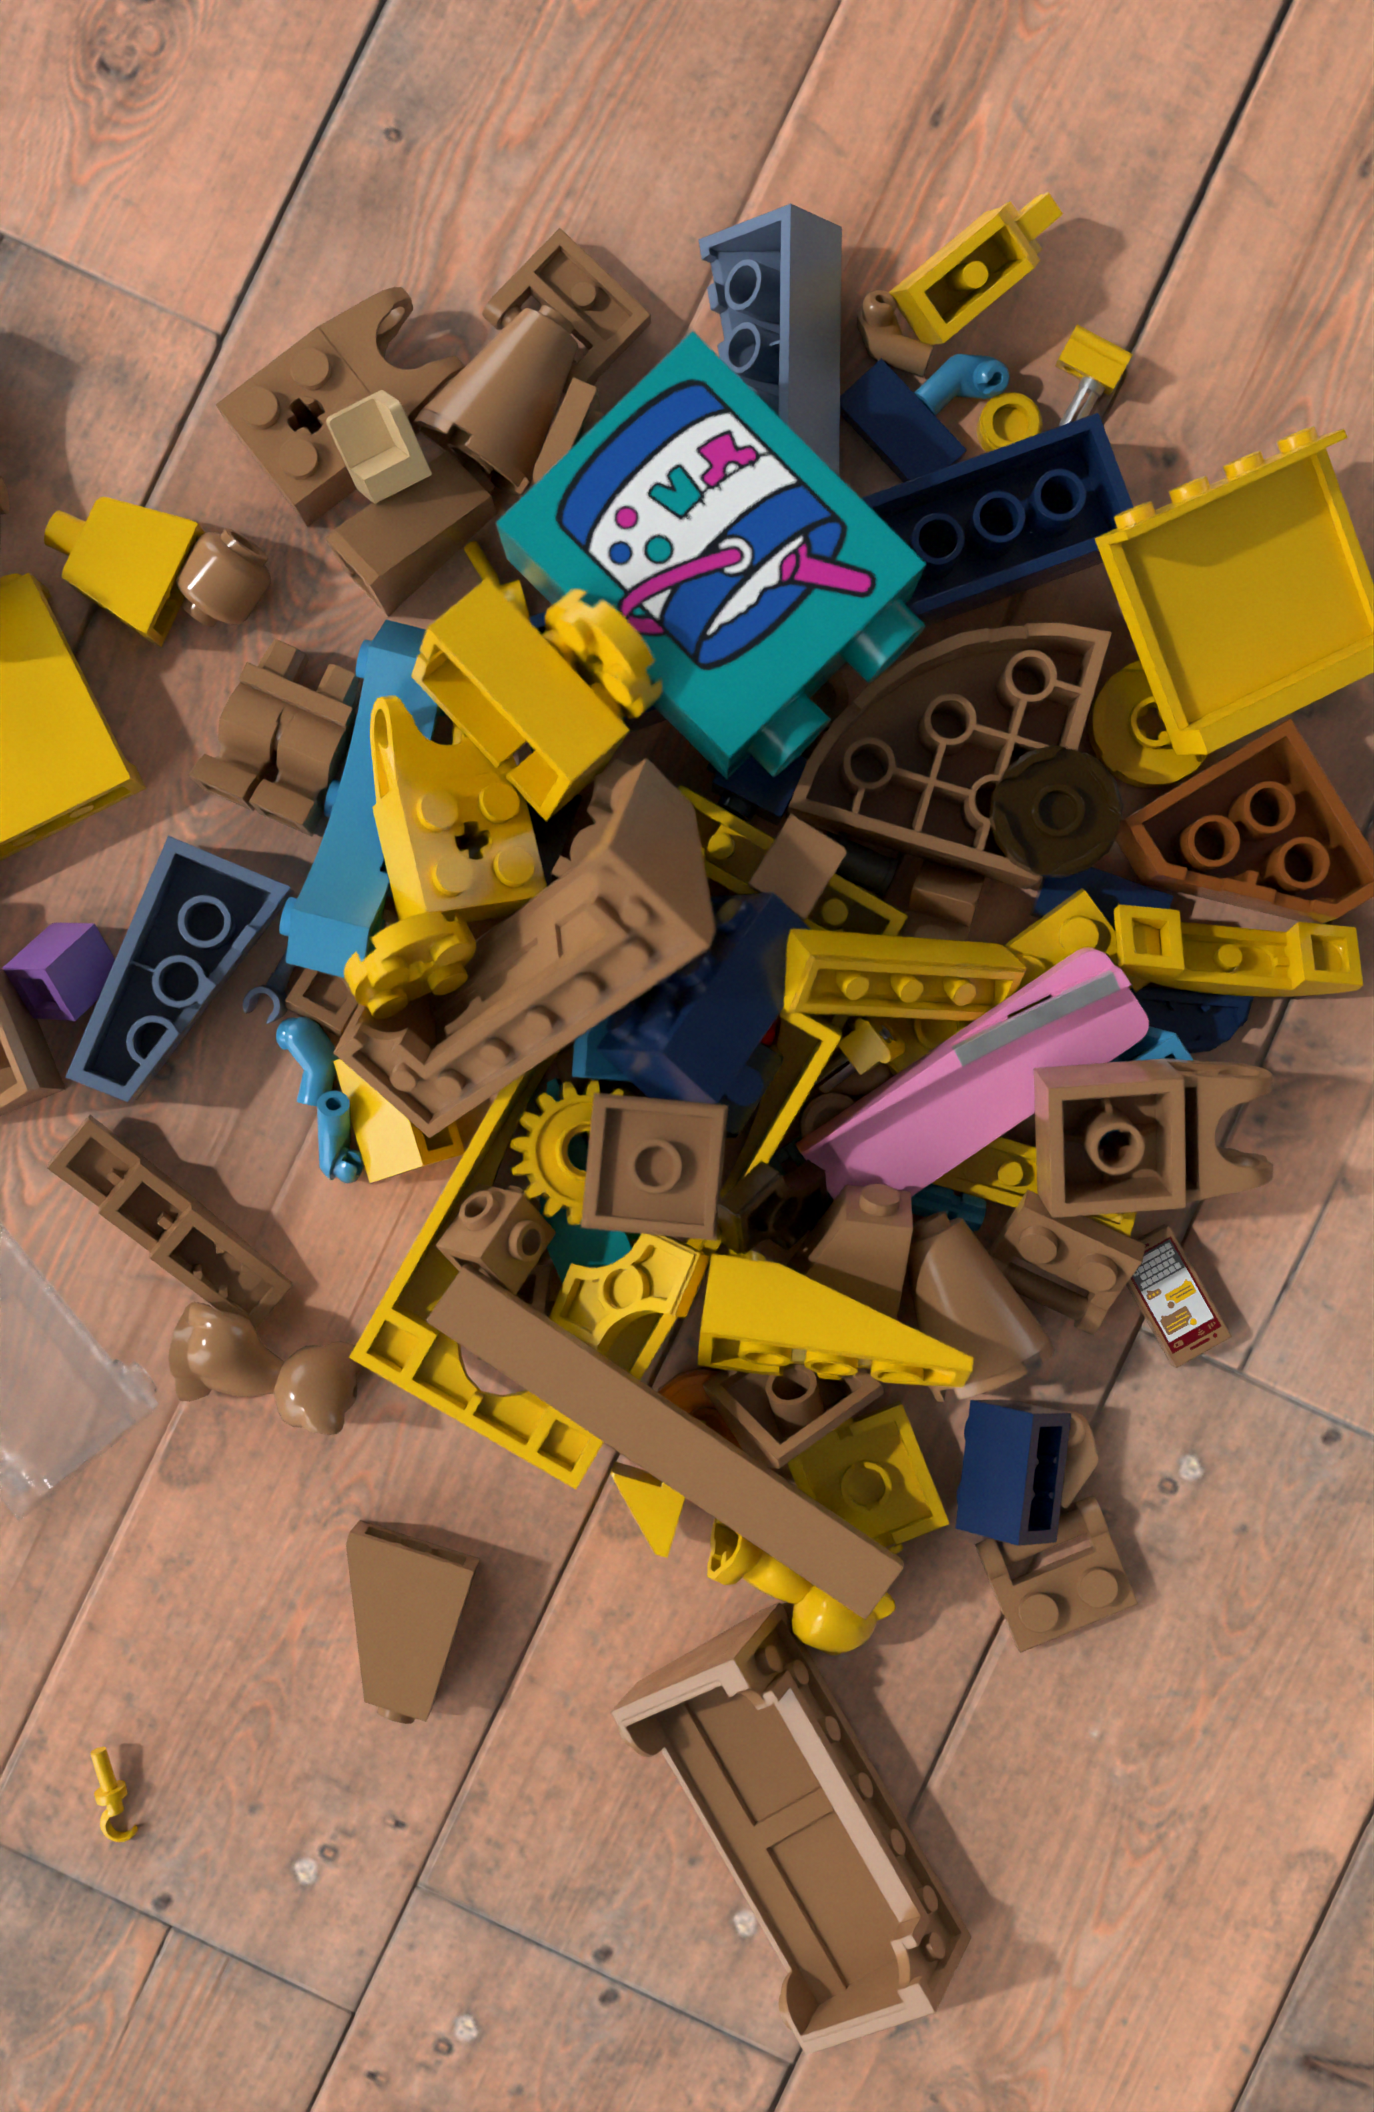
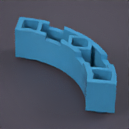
(349, 878)

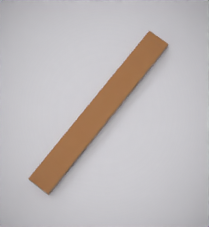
(665, 1441)

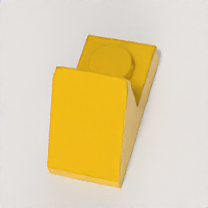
(651, 1503)

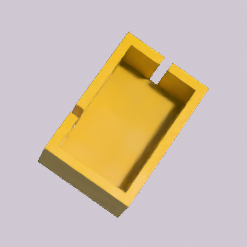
(514, 689)

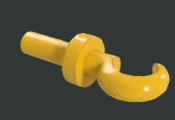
(110, 1795)

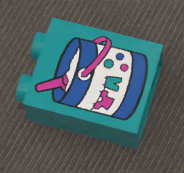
(724, 556)

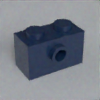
(1013, 1471)

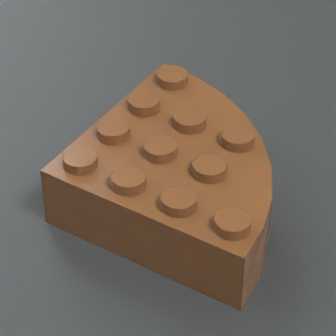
(937, 731)

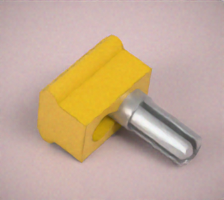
(1095, 364)
(865, 1048)

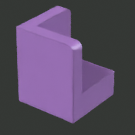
(61, 971)

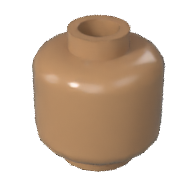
(223, 578)

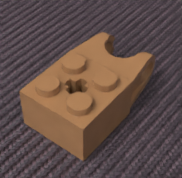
(317, 378)
(1163, 1137)

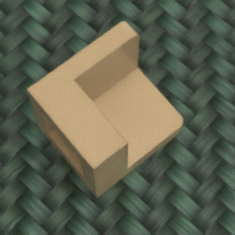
(378, 446)

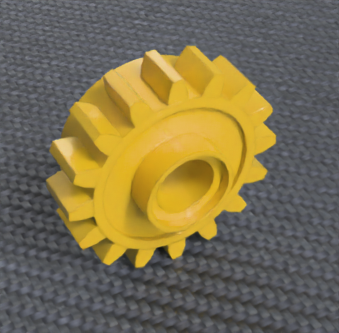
(546, 1149)

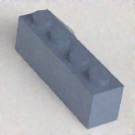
(783, 317)

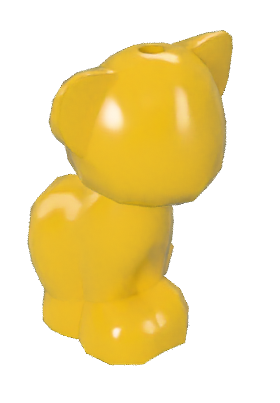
(816, 1615)

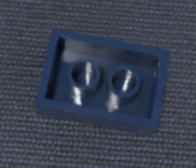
(710, 1014)

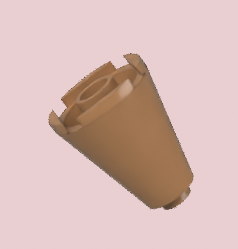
(505, 399)
(970, 1305)

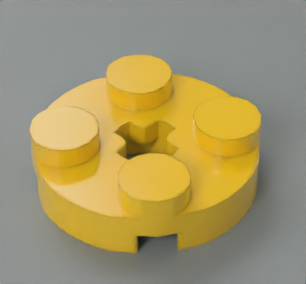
(605, 652)
(1123, 745)
(411, 961)

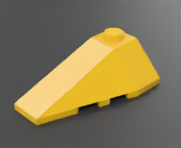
(774, 1317)

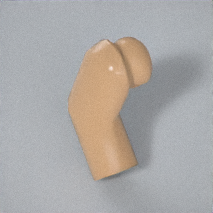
(1080, 1459)

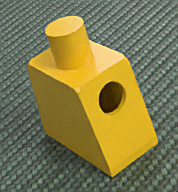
(126, 561)

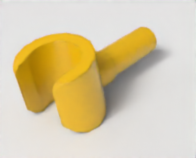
(486, 570)

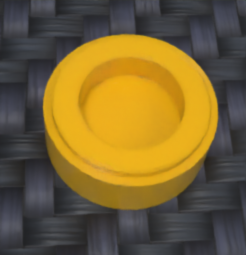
(1008, 420)

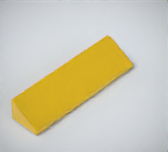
(896, 976)

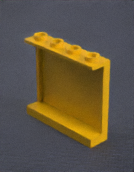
(1245, 593)
(53, 737)

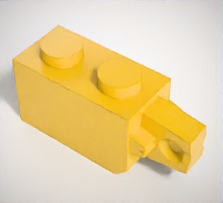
(974, 269)

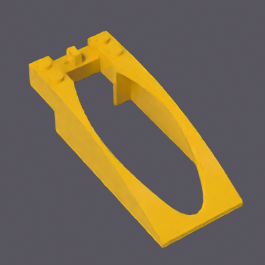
(430, 1363)

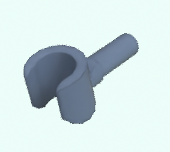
(274, 988)

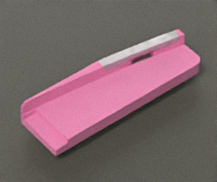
(979, 1079)

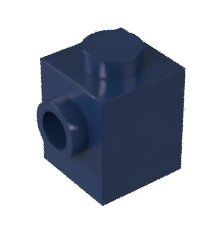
(756, 791)

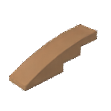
(169, 1223)

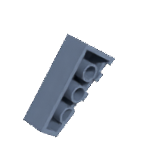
(175, 959)

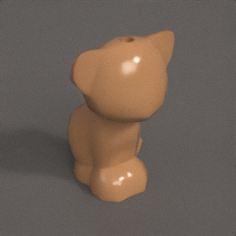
(226, 1355)

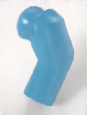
(963, 377)
(314, 1054)
(334, 1139)

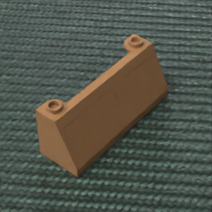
(550, 965)
(802, 1829)

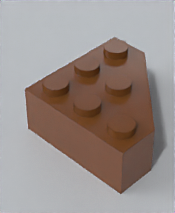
(1256, 835)

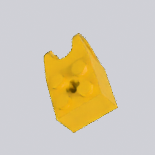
(444, 800)

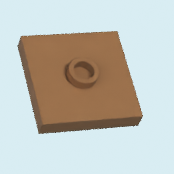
(654, 1166)

